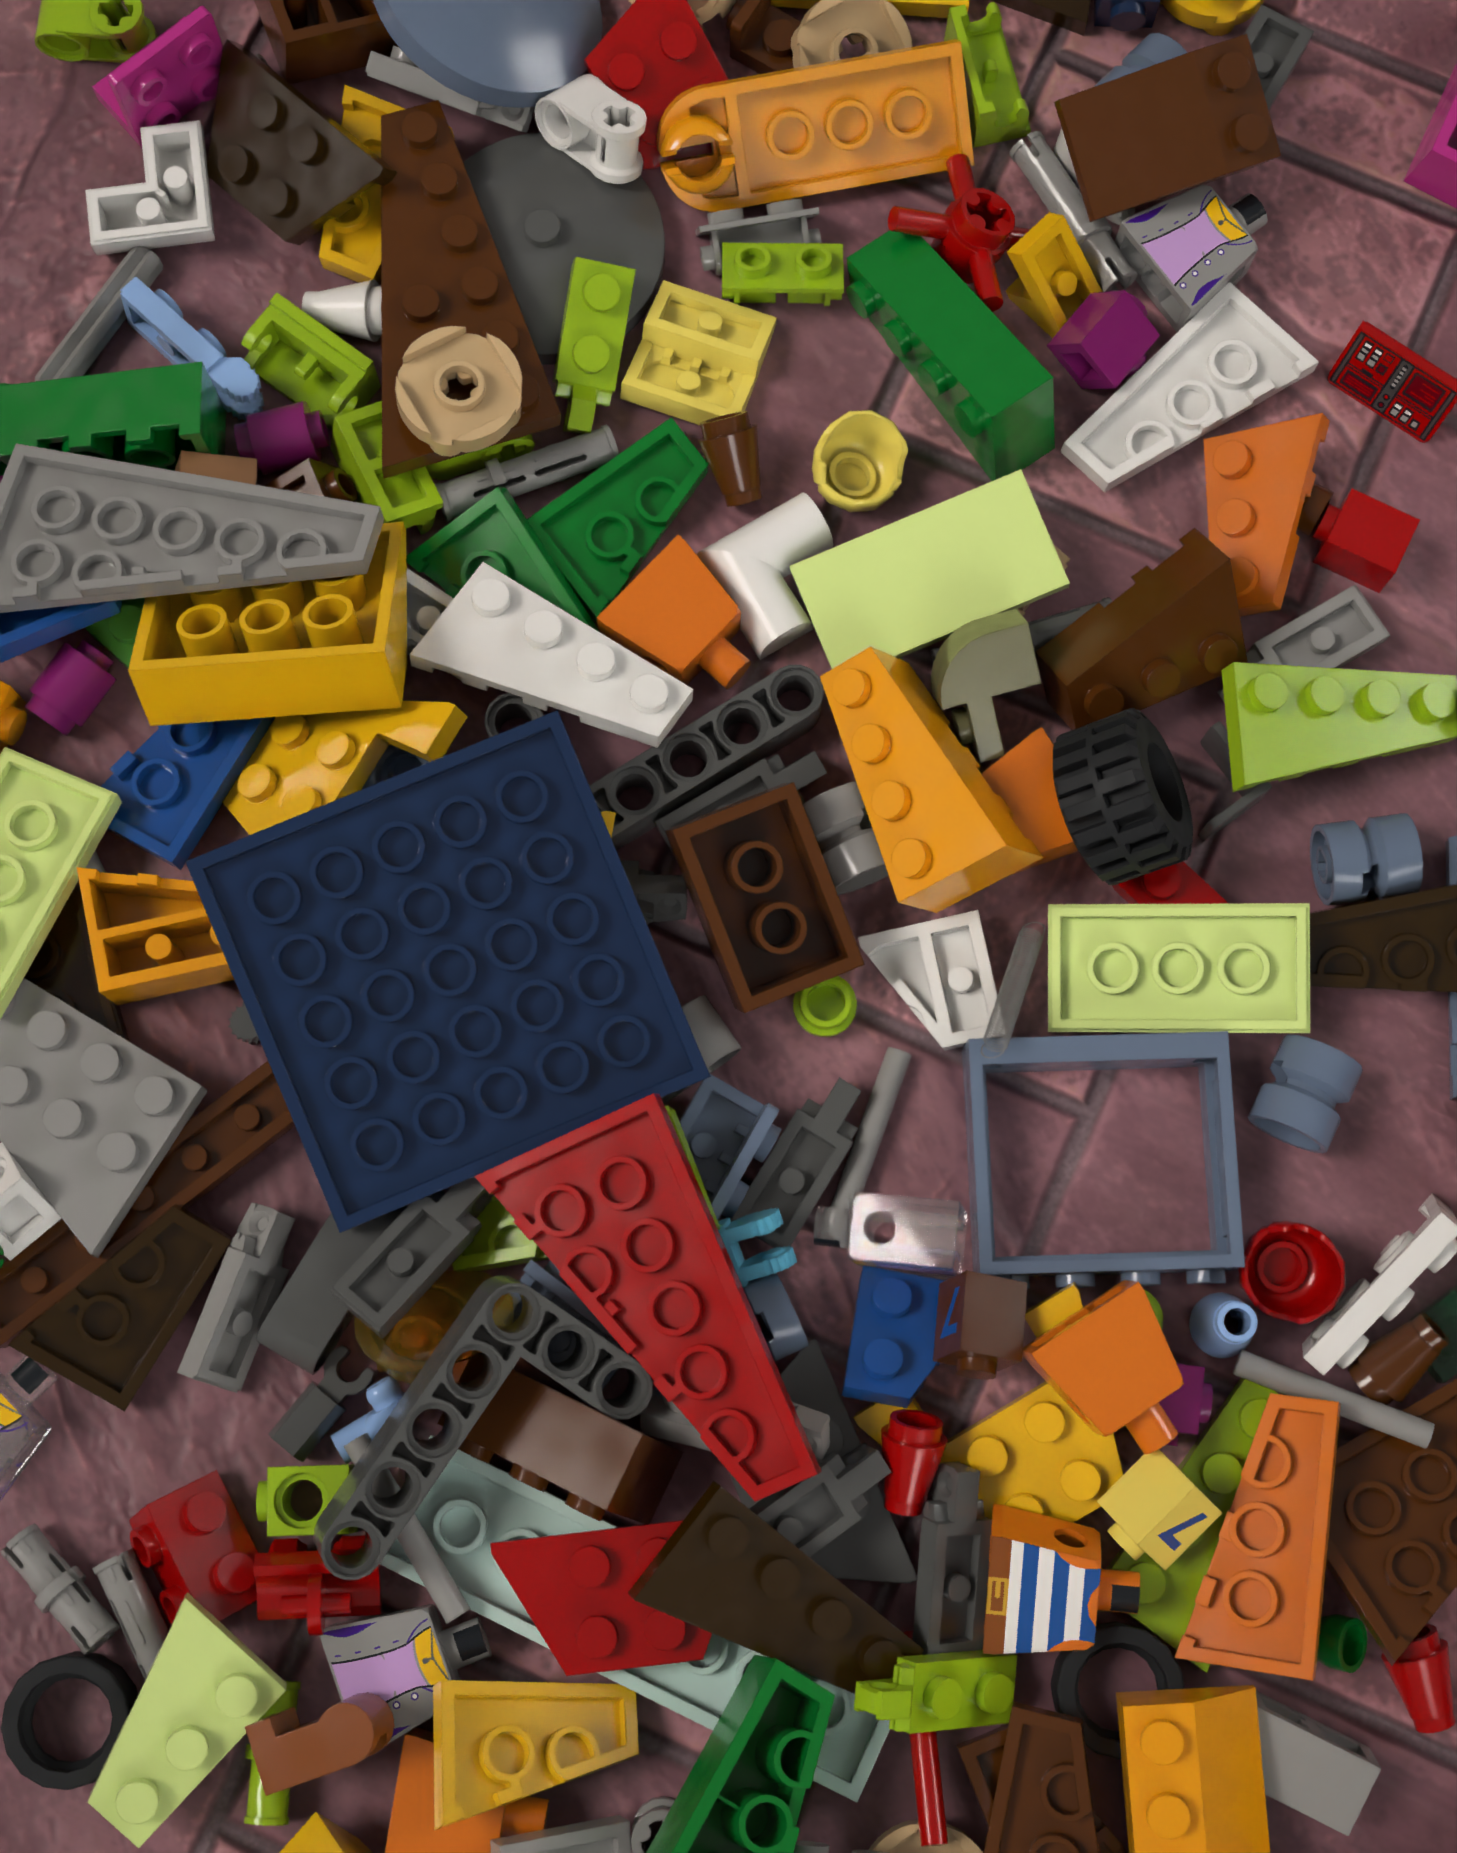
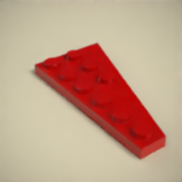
(647, 1260)

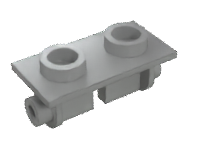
(783, 224)

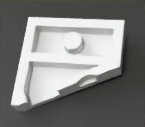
(940, 974)

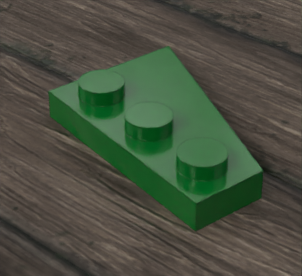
(619, 513)
(501, 537)

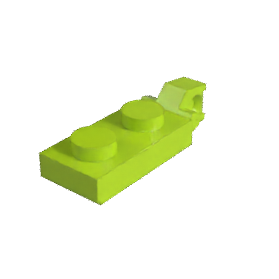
(591, 339)
(942, 1692)

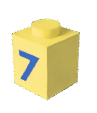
(1157, 1510)

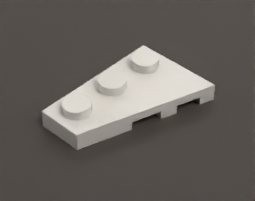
(1341, 1332)

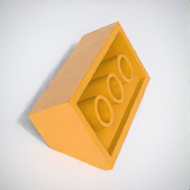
(1193, 1770)

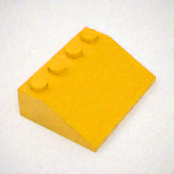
(278, 646)

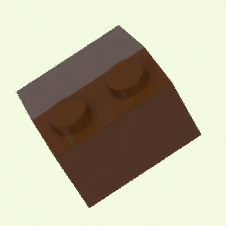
(1168, 128)

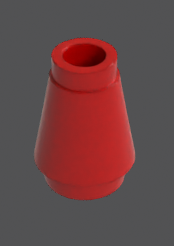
(913, 1453)
(1425, 1681)

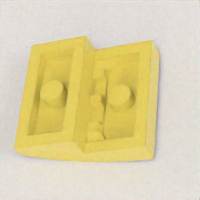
(697, 355)

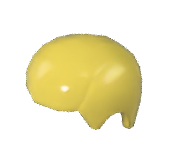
(859, 461)

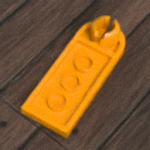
(818, 127)

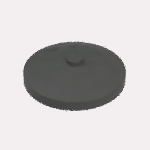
(554, 209)

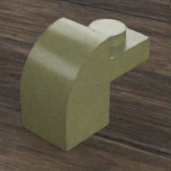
(978, 663)

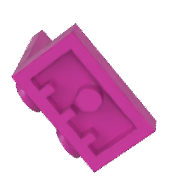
(165, 76)

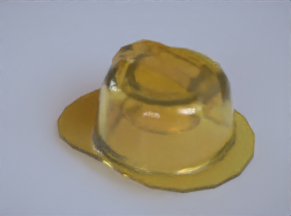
(422, 1328)

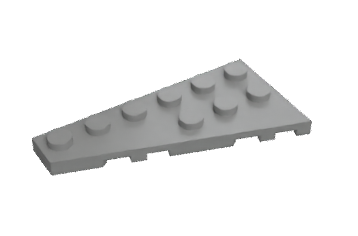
(125, 531)
(85, 1111)

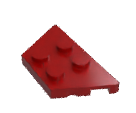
(581, 1602)

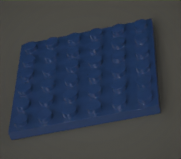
(447, 969)

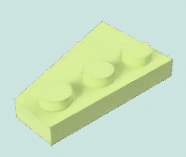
(182, 1722)

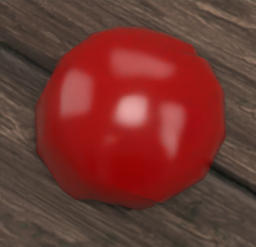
(1292, 1272)

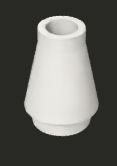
(348, 309)

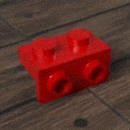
(198, 1548)

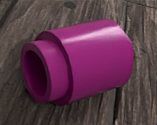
(282, 437)
(71, 686)

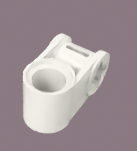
(594, 128)

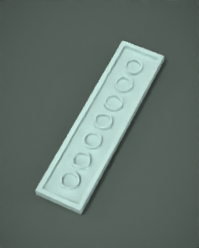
(484, 1505)

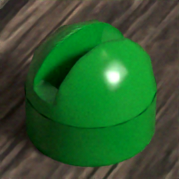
(1342, 1642)

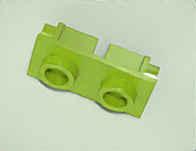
(800, 269)

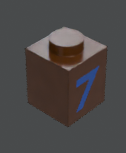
(980, 1324)

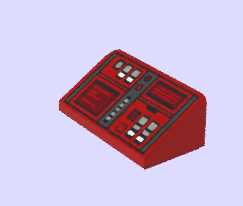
(1394, 382)

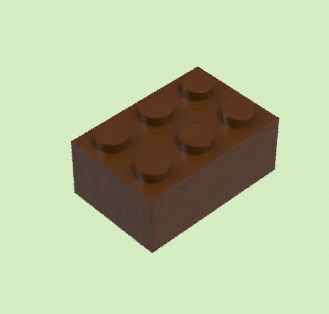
(764, 897)

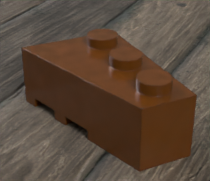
(1150, 641)

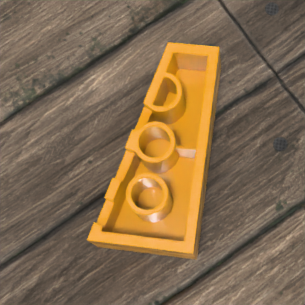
(921, 788)

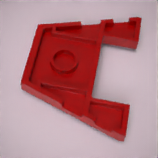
(653, 59)

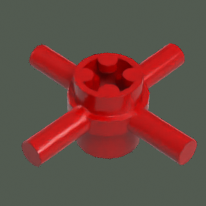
(969, 232)

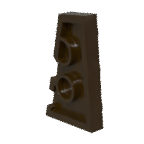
(127, 1309)

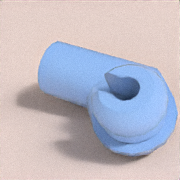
(383, 1397)

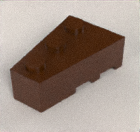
(322, 35)
(571, 1446)

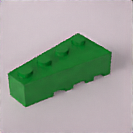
(956, 351)
(117, 415)
(752, 1768)

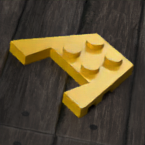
(331, 755)
(1035, 1447)

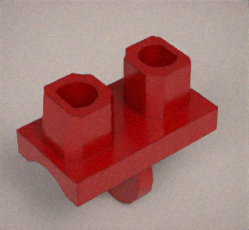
(298, 1585)

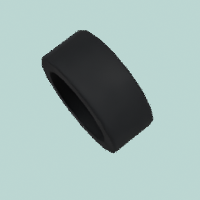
(1109, 1636)
(19, 1711)

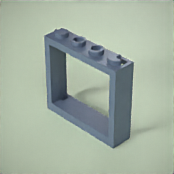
(1108, 1052)

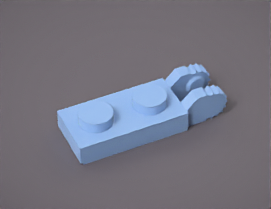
(163, 326)

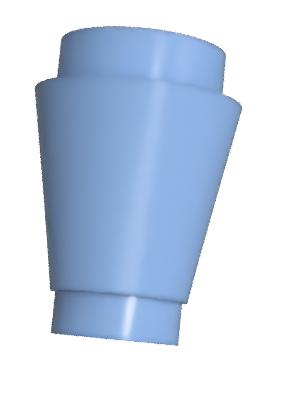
(1208, 1325)

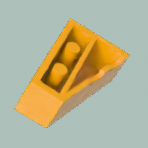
(149, 936)

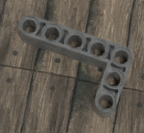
(701, 738)
(463, 1405)

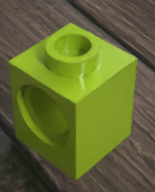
(274, 1497)

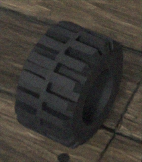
(1122, 797)

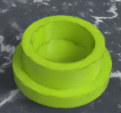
(825, 1007)

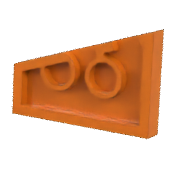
(1256, 502)

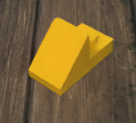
(1051, 274)

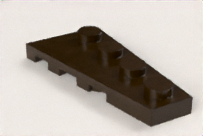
(1388, 943)
(762, 1592)

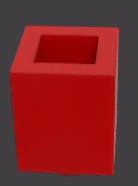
(1363, 539)

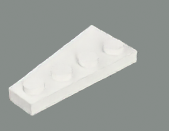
(1196, 382)
(530, 648)

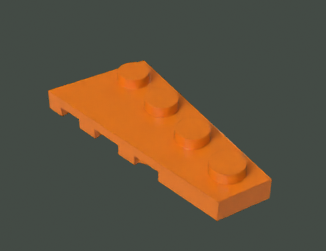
(1268, 1569)

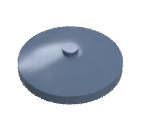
(496, 48)

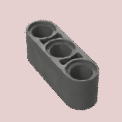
(306, 1316)

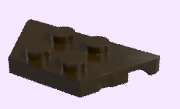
(283, 151)

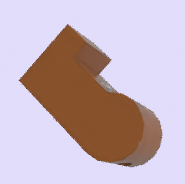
(338, 1739)

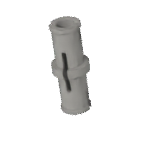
(60, 1589)

